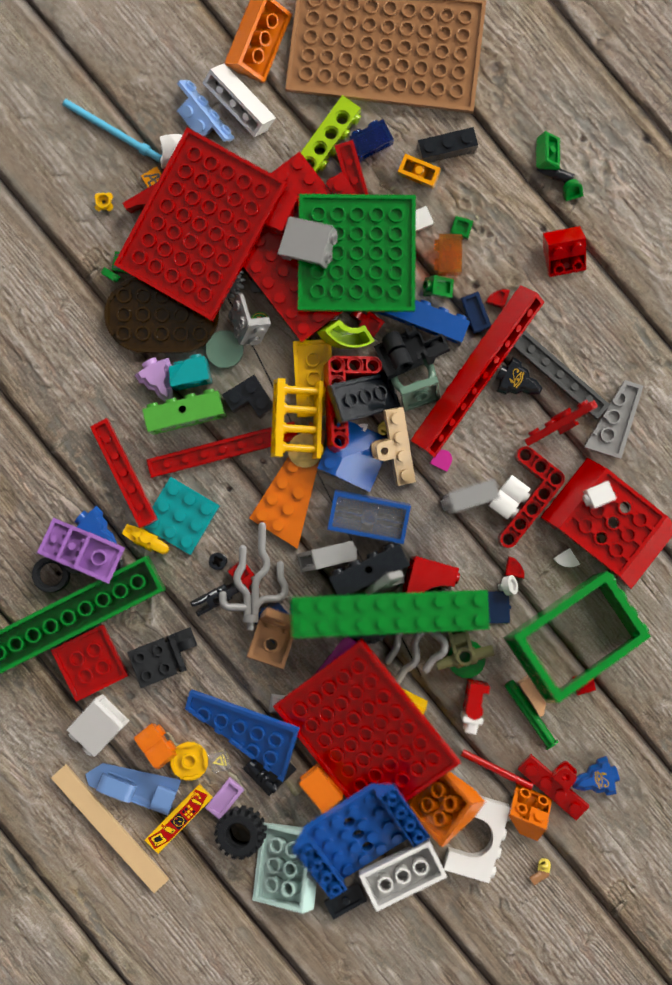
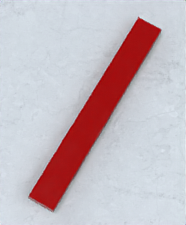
(213, 452)

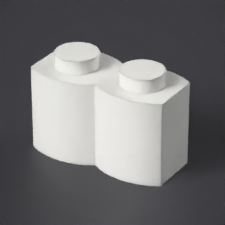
(511, 495)

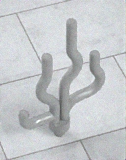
(252, 601)
(416, 653)

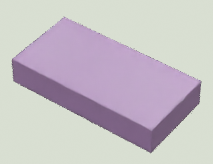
(224, 798)

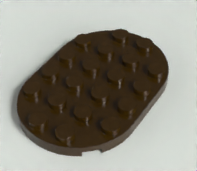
(154, 322)

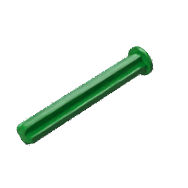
(530, 714)

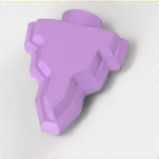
(156, 377)

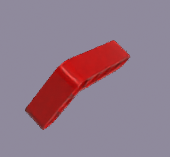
(340, 375)
(534, 498)

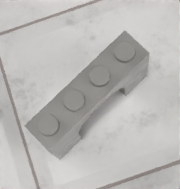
(470, 496)

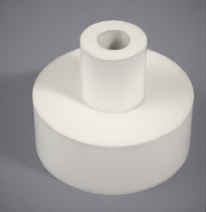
(508, 585)

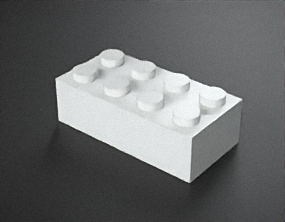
(402, 874)

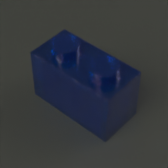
(371, 139)

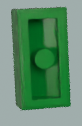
(548, 151)

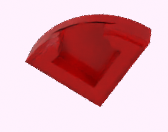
(498, 298)
(514, 568)

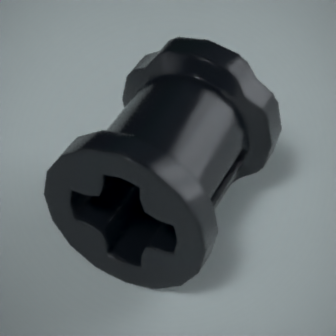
(213, 557)

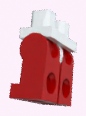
(473, 705)

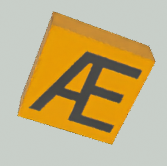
(151, 177)

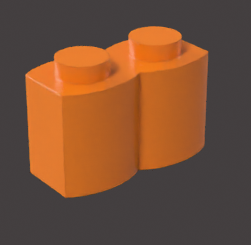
(155, 745)

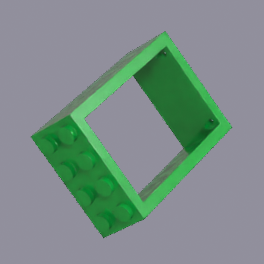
(617, 599)

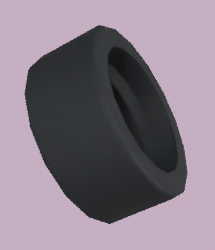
(41, 585)

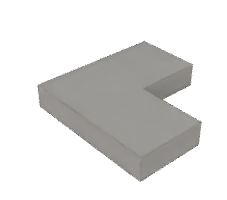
(387, 583)

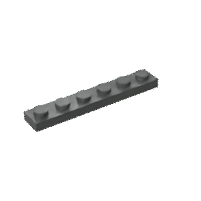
(559, 373)

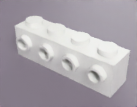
(238, 100)

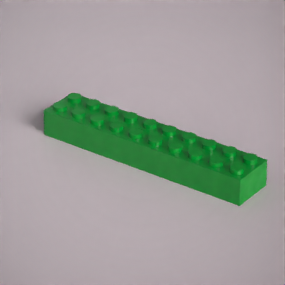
(78, 612)
(388, 613)

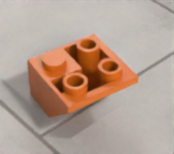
(530, 812)

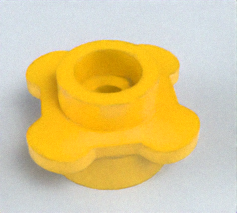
(99, 197)

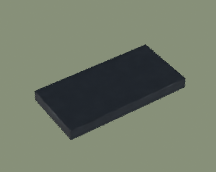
(362, 397)

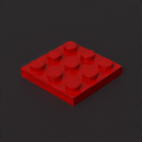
(89, 662)

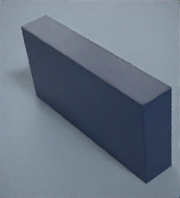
(475, 312)

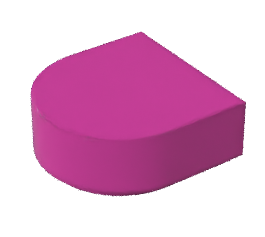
(442, 460)

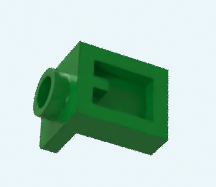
(438, 286)

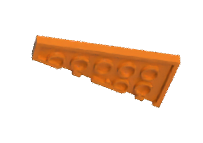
(287, 500)

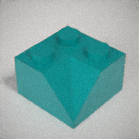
(190, 373)

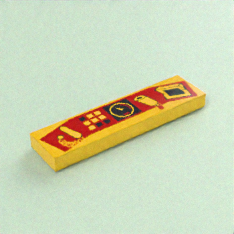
(178, 818)

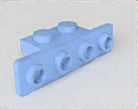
(199, 114)

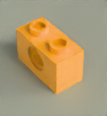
(419, 171)

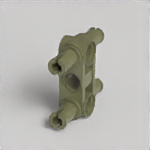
(461, 643)

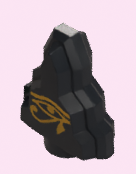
(516, 379)

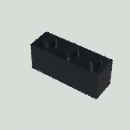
(447, 145)

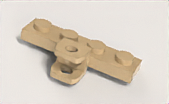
(396, 446)

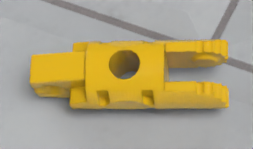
(145, 539)

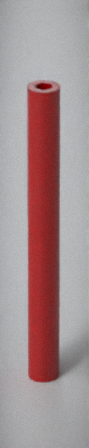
(496, 769)

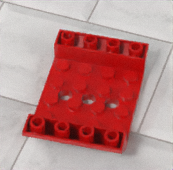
(629, 545)

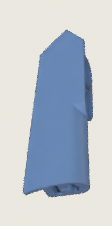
(135, 786)

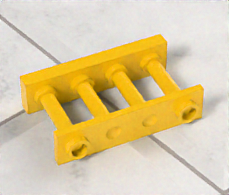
(280, 427)

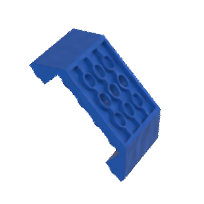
(332, 849)

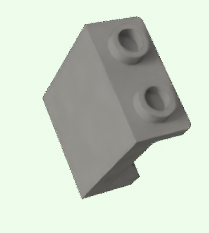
(308, 241)

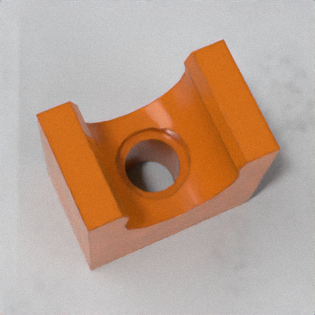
(320, 788)

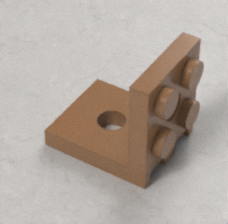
(276, 627)

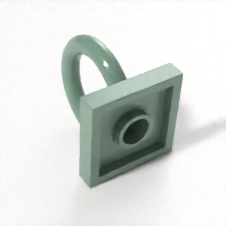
(419, 392)

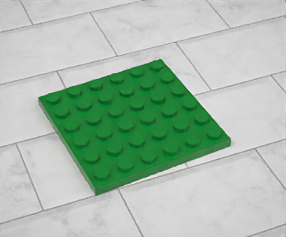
(372, 257)

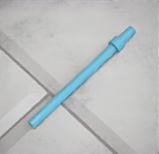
(142, 148)

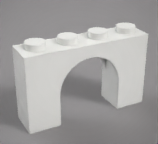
(481, 864)

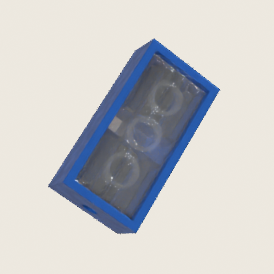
(369, 516)

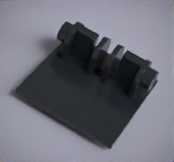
(266, 780)

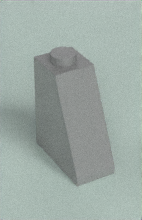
(327, 556)

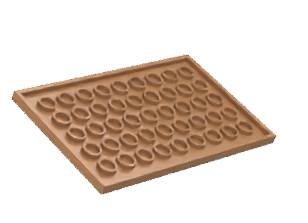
(388, 51)

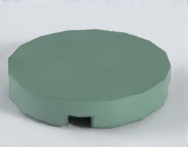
(224, 349)

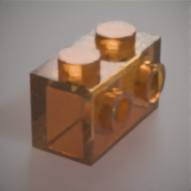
(449, 255)

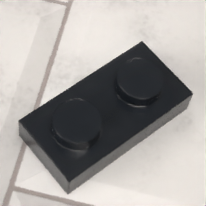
(345, 901)

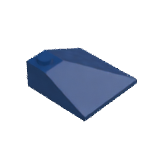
(355, 461)

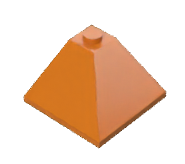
(446, 807)

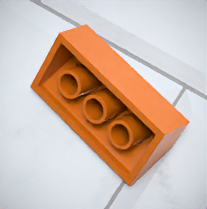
(258, 39)

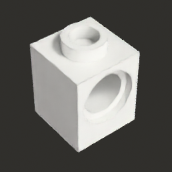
(598, 495)

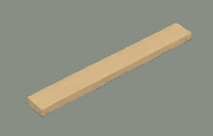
(110, 828)

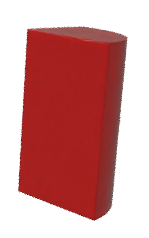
(283, 210)

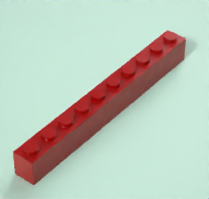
(477, 371)

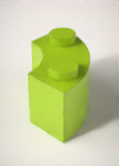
(345, 337)

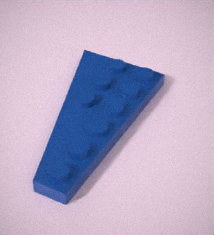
(251, 732)

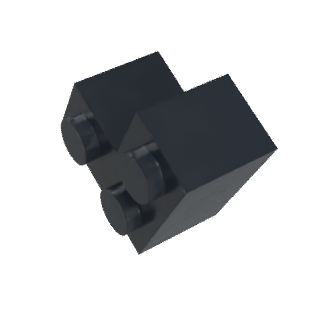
(249, 392)

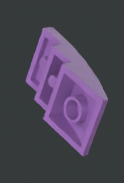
(80, 550)

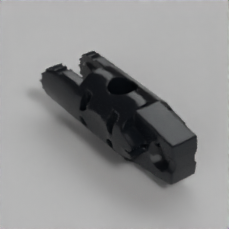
(210, 598)

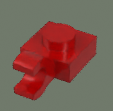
(371, 321)

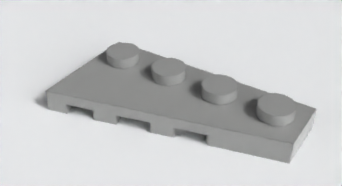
(614, 426)

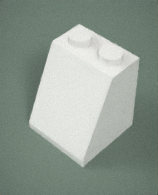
(97, 725)

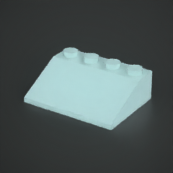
(280, 874)

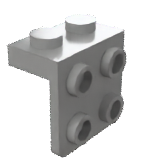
(246, 329)

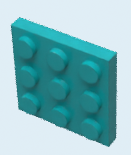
(182, 515)

